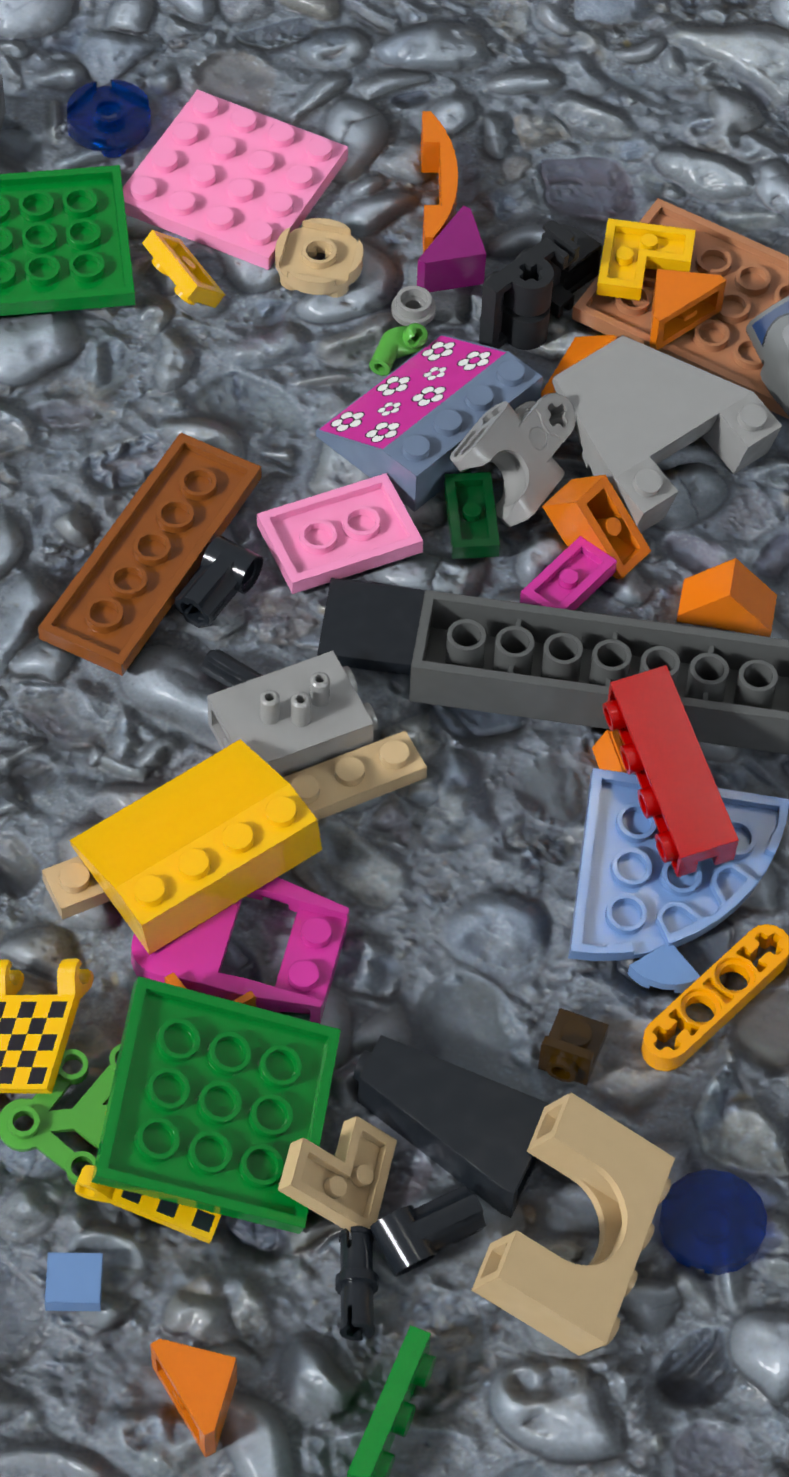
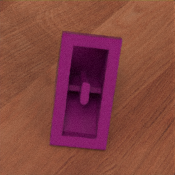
(454, 256)

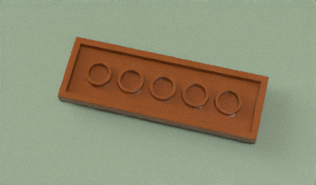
(149, 554)

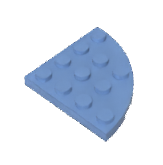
(633, 899)

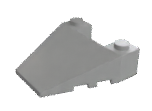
(644, 407)

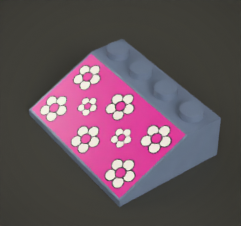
(424, 412)

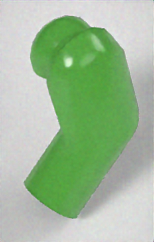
(395, 344)

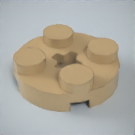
(319, 277)

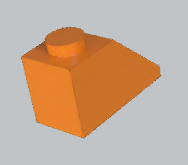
(596, 513)

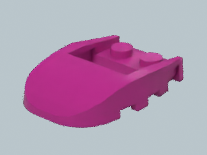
(305, 968)

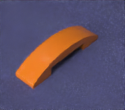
(440, 158)

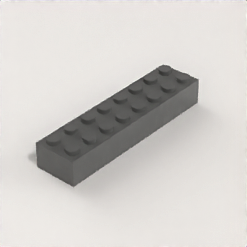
(563, 660)

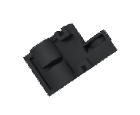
(536, 284)

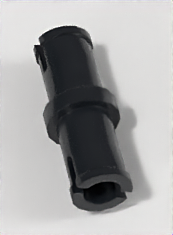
(356, 1283)

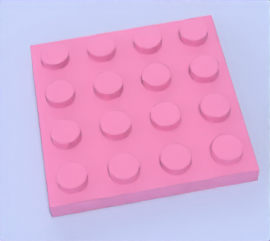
(232, 178)

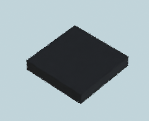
(371, 625)

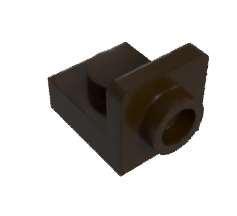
(572, 1047)

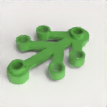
(84, 1118)

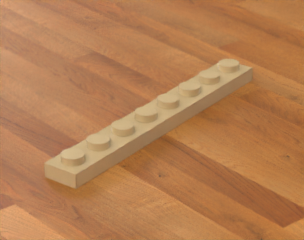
(322, 787)

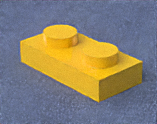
(179, 264)

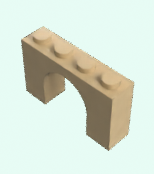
(625, 1184)

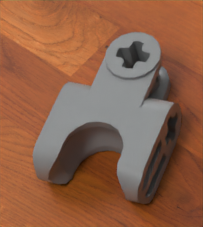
(522, 449)

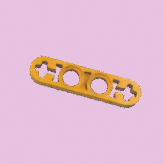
(719, 999)

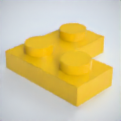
(636, 246)

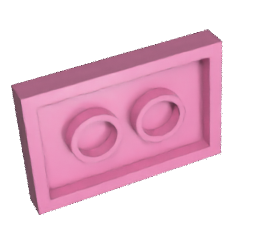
(339, 533)

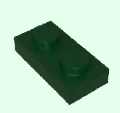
(471, 515)

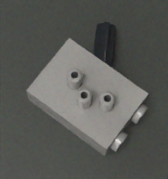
(289, 714)

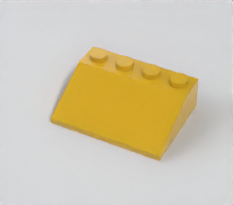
(199, 844)

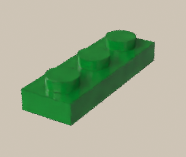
(393, 1410)

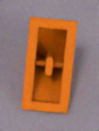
(682, 303)
(728, 600)
(198, 1385)

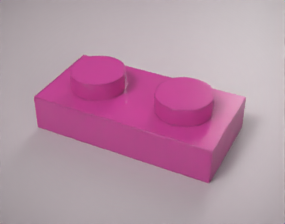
(570, 577)

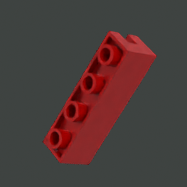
(670, 771)

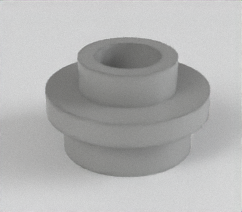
(413, 305)

